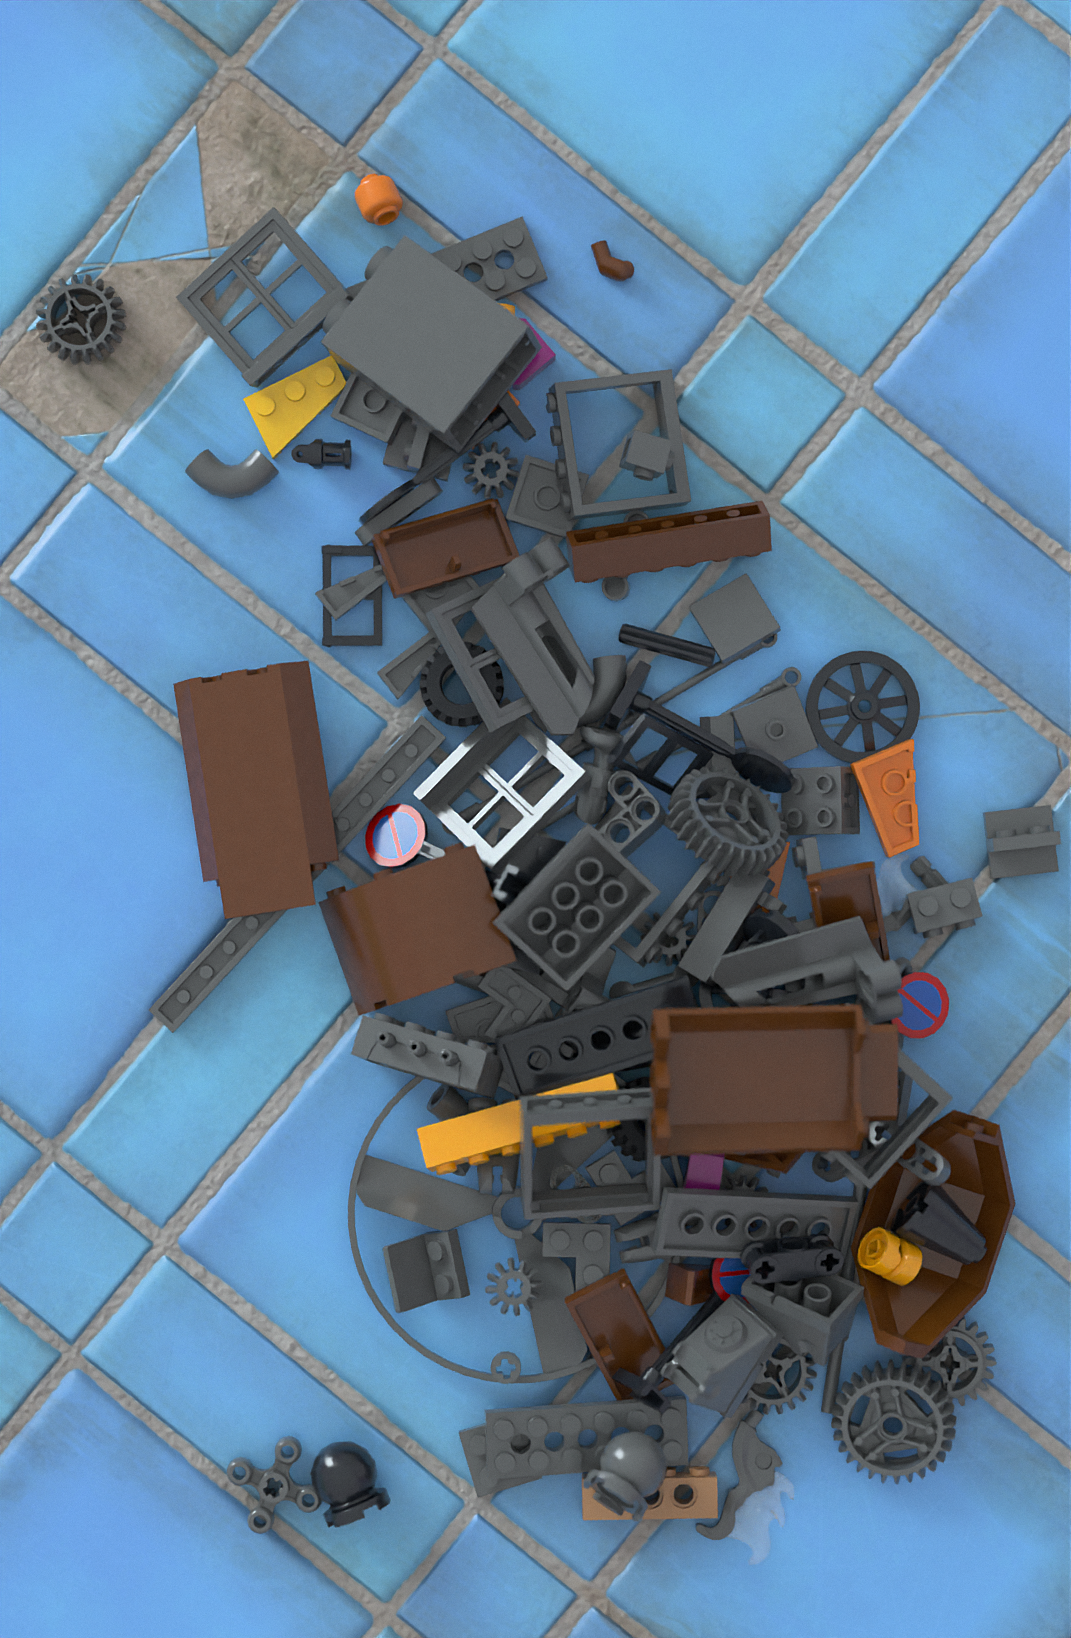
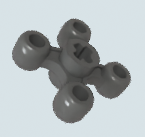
(268, 1497)

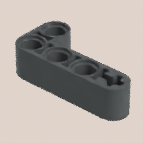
(630, 816)

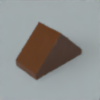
(688, 1283)

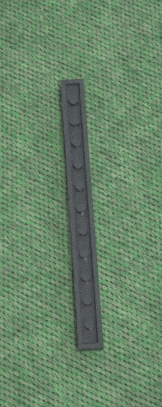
(348, 820)

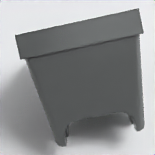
(808, 1312)
(723, 1356)

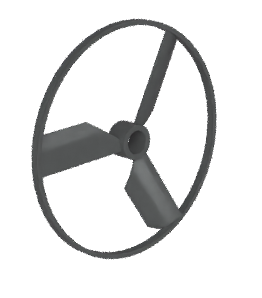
(450, 1205)

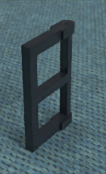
(369, 640)
(617, 755)

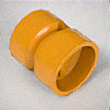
(889, 1256)

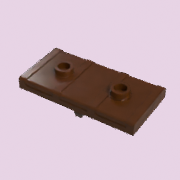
(445, 547)
(849, 894)
(616, 1329)

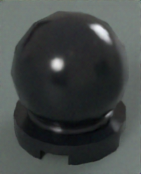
(346, 1480)

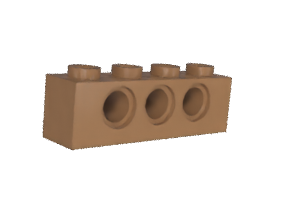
(700, 1504)

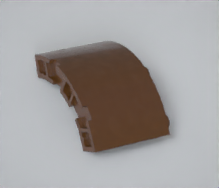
(416, 929)

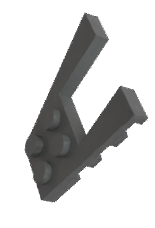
(404, 668)

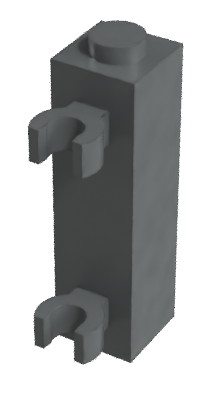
(724, 924)

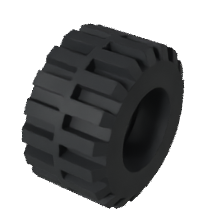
(439, 704)

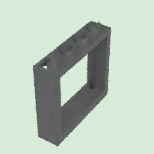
(669, 429)
(671, 920)
(579, 1109)
(906, 1133)

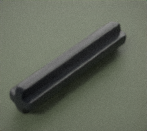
(667, 645)

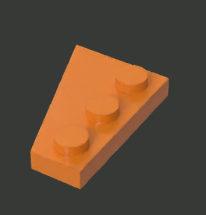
(889, 795)

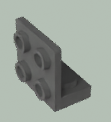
(822, 802)
(426, 1269)

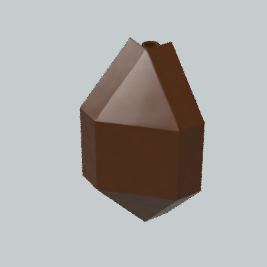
(924, 1310)

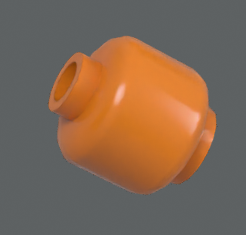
(378, 199)

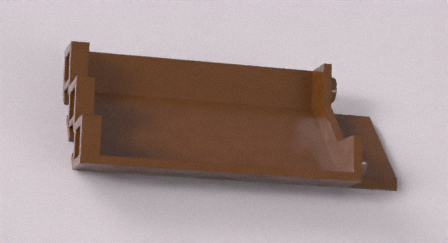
(257, 785)
(769, 1079)

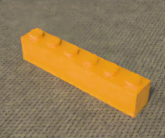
(497, 1130)

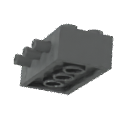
(428, 1056)

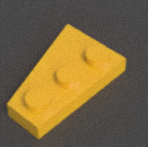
(293, 402)

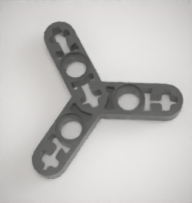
(876, 1141)

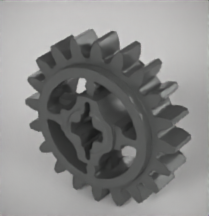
(961, 1362)

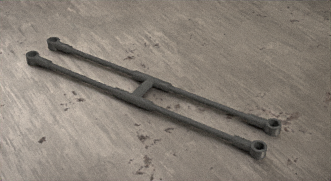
(779, 683)

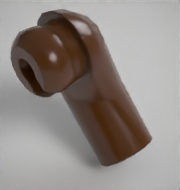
(610, 266)

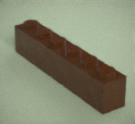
(669, 541)

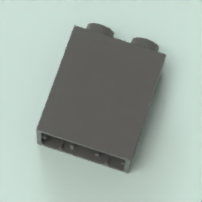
(429, 342)

